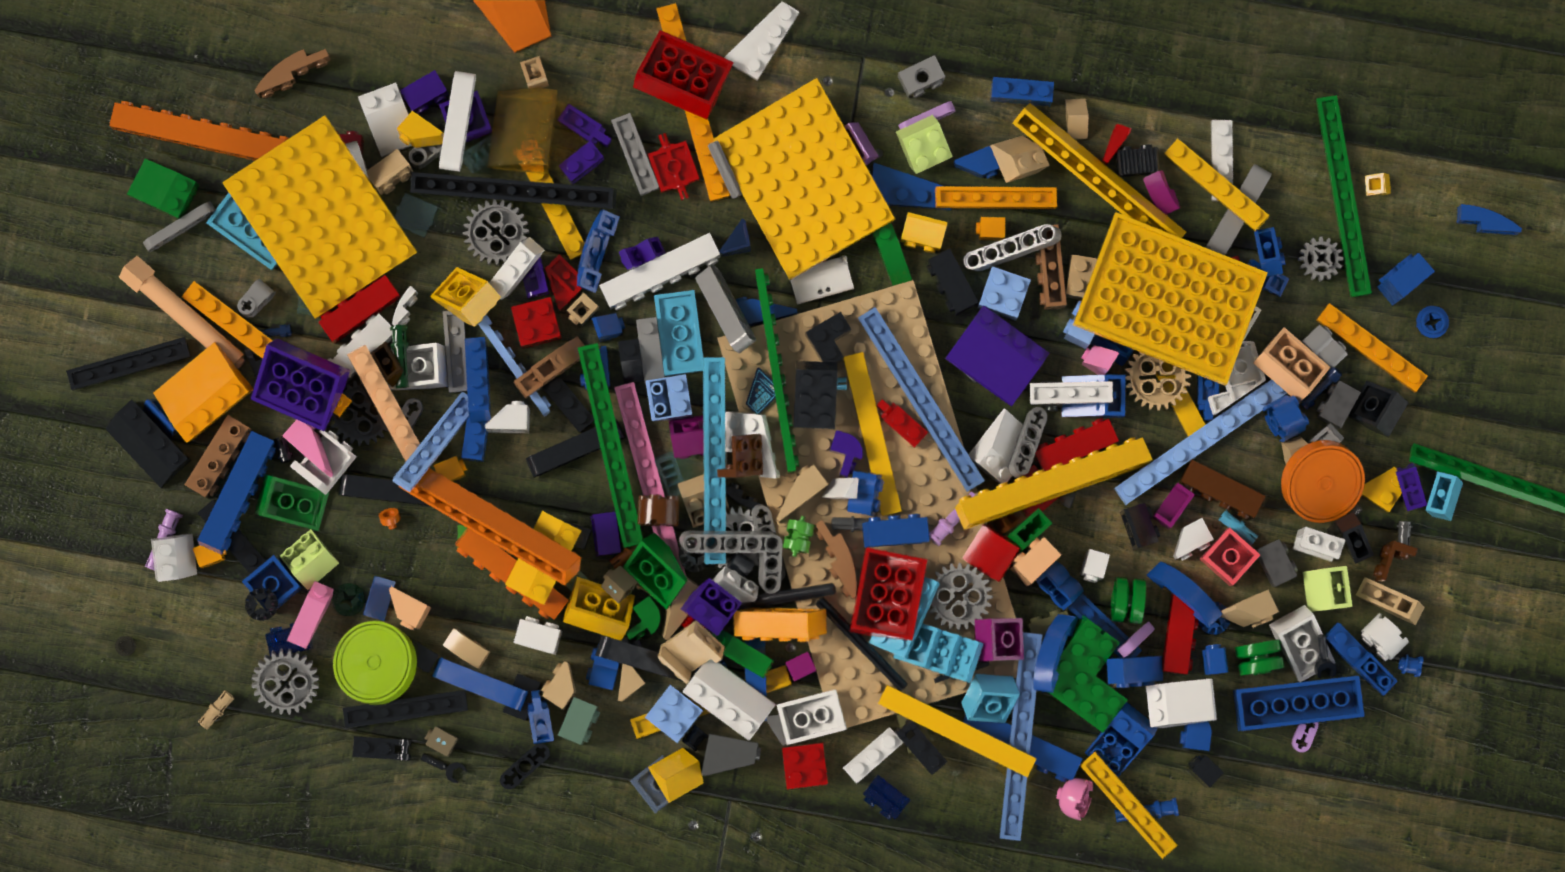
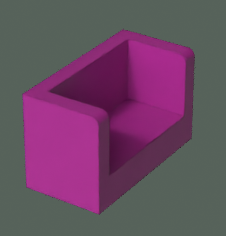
(1173, 506)
(800, 666)

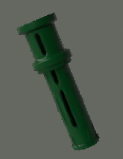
(399, 346)

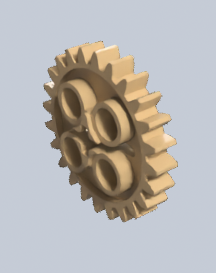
(1158, 395)

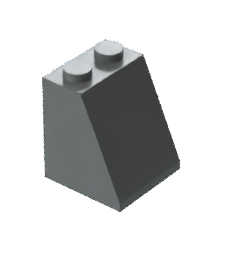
(728, 753)

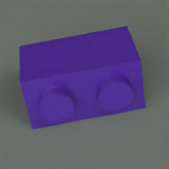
(424, 92)
(581, 162)

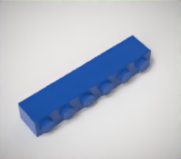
(236, 493)
(1047, 755)

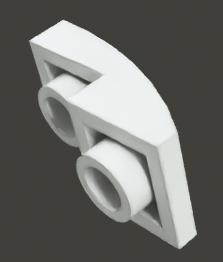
(401, 315)

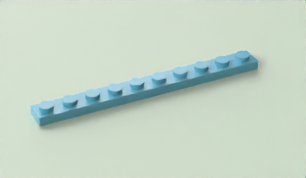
(714, 451)

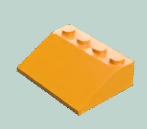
(202, 392)

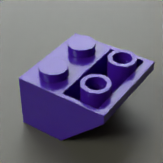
(711, 606)

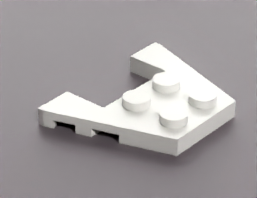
(1243, 378)
(748, 423)

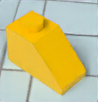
(419, 132)

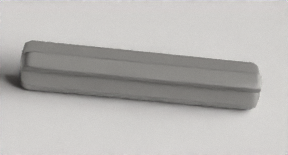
(724, 169)

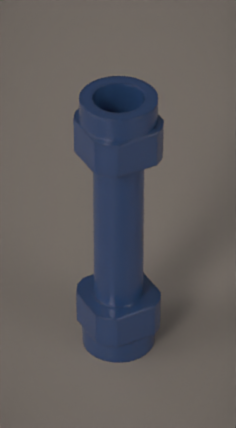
(284, 331)
(1333, 375)

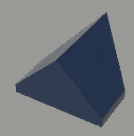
(737, 242)

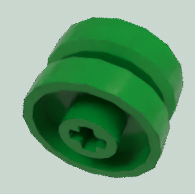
(1125, 600)
(1259, 658)

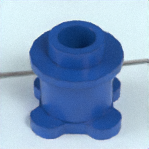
(1411, 665)

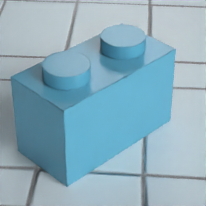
(1444, 496)

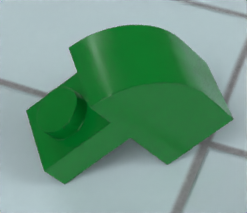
(650, 619)

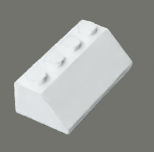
(729, 698)

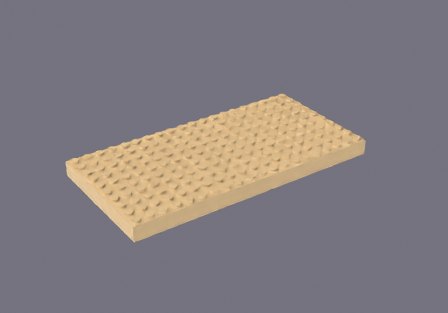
(921, 477)

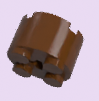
(658, 510)

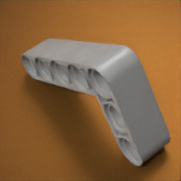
(740, 546)

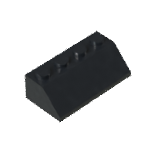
(147, 443)

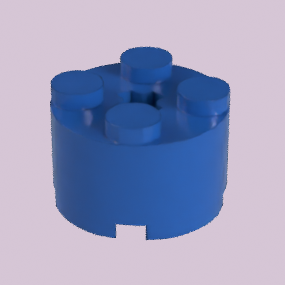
(1285, 417)

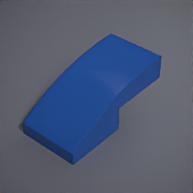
(1273, 284)

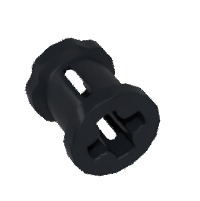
(695, 738)

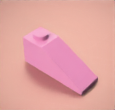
(1099, 359)
(309, 444)
(310, 614)

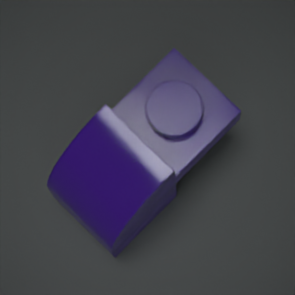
(641, 253)
(848, 446)

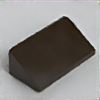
(387, 364)

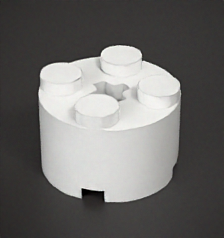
(1384, 637)

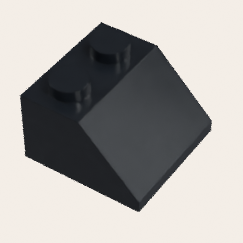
(1378, 408)
(1139, 526)

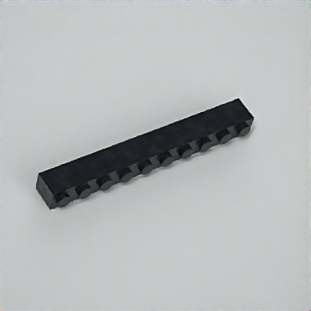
(513, 190)

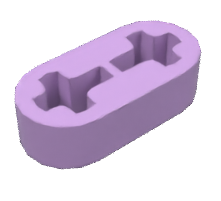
(1308, 738)

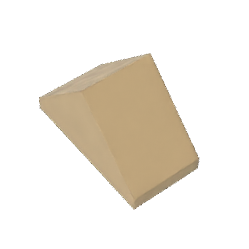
(534, 73)
(1076, 118)
(629, 682)

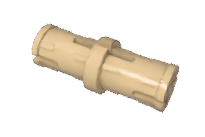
(216, 709)

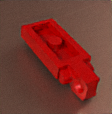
(902, 423)

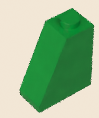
(1030, 529)

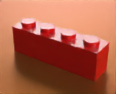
(359, 309)
(1079, 444)
(1179, 638)

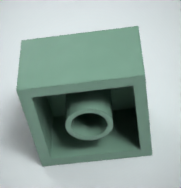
(578, 721)

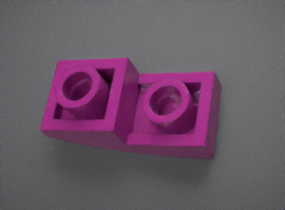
(1160, 193)

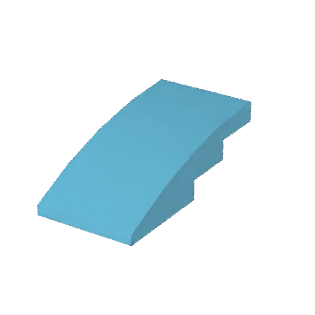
(944, 653)

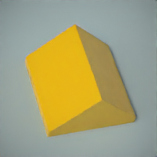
(677, 774)

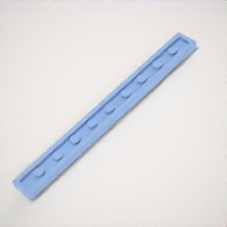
(1198, 441)

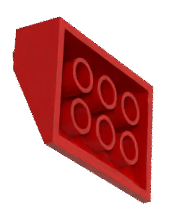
(682, 74)
(888, 595)

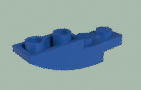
(1360, 660)

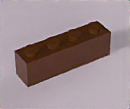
(1222, 490)

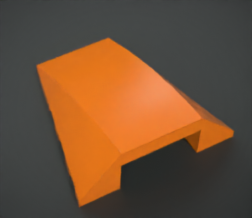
(517, 21)

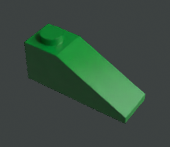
(891, 254)
(744, 654)

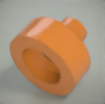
(390, 517)

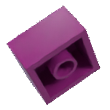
(1000, 638)

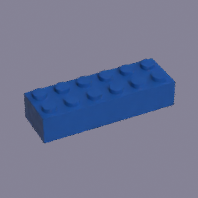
(1298, 703)

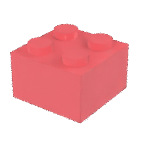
(1229, 557)

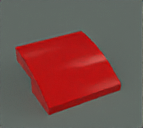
(991, 553)

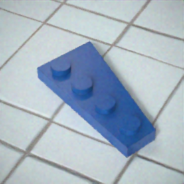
(904, 189)

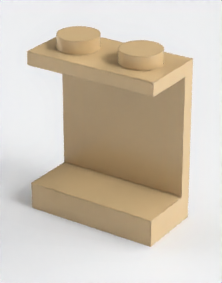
(690, 650)

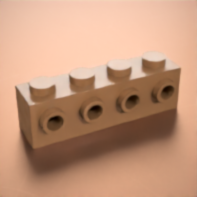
(1051, 275)
(217, 457)

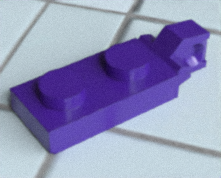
(583, 126)

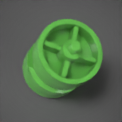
(798, 536)

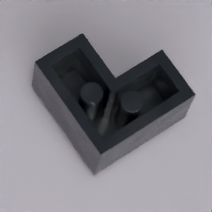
(824, 336)

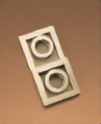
(466, 648)

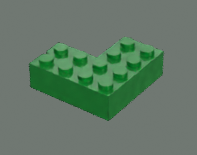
(1077, 679)

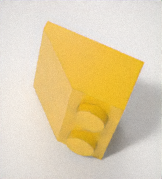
(923, 232)

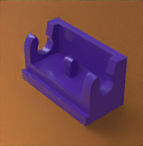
(535, 281)
(1411, 487)
(605, 534)

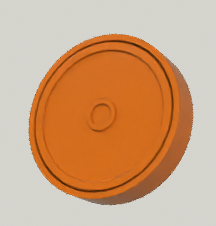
(1323, 481)

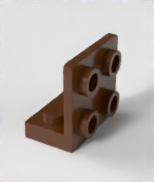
(746, 457)
(1392, 549)

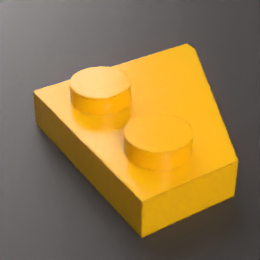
(1383, 490)

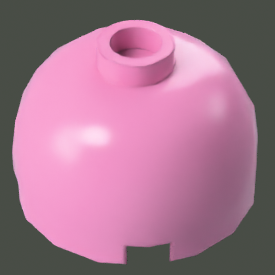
(1075, 798)

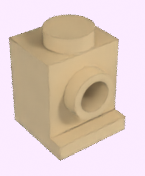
(585, 303)

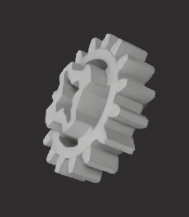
(1315, 253)

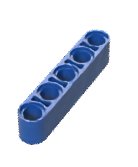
(480, 684)

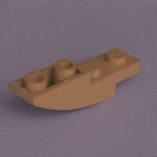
(283, 73)
(549, 367)
(843, 565)

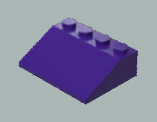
(997, 356)
(299, 384)

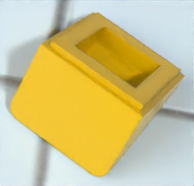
(1377, 184)

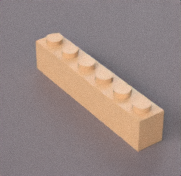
(384, 401)

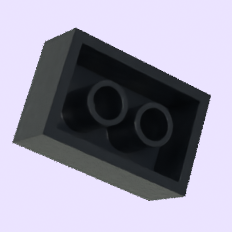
(815, 394)

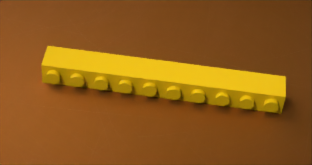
(1092, 170)
(1052, 483)

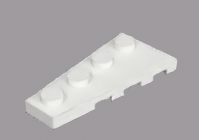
(761, 43)

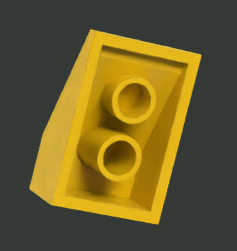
(466, 296)

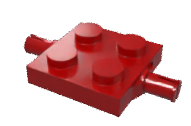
(673, 166)

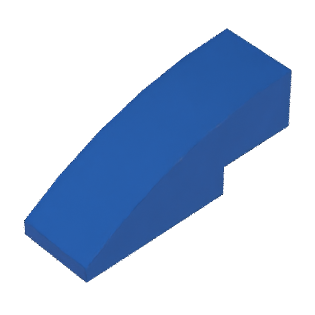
(1486, 220)

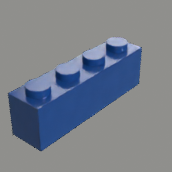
(477, 379)

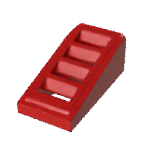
(1117, 138)

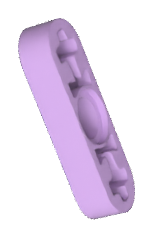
(938, 112)
(1136, 639)

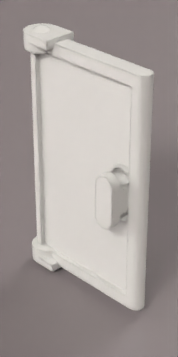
(827, 274)

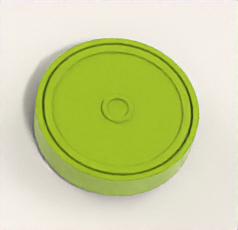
(374, 662)

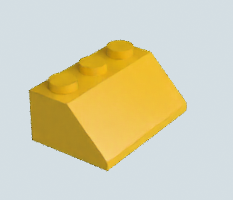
(597, 611)

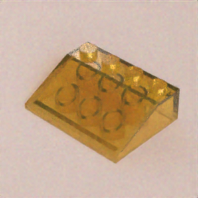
(523, 130)

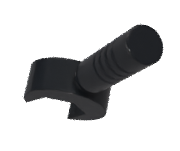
(1324, 662)
(442, 766)

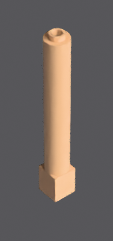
(141, 278)

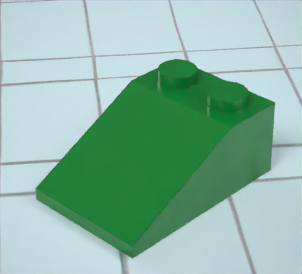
(163, 189)
(291, 502)
(656, 570)

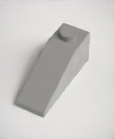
(650, 348)

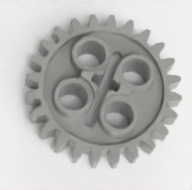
(483, 245)
(972, 610)
(269, 671)

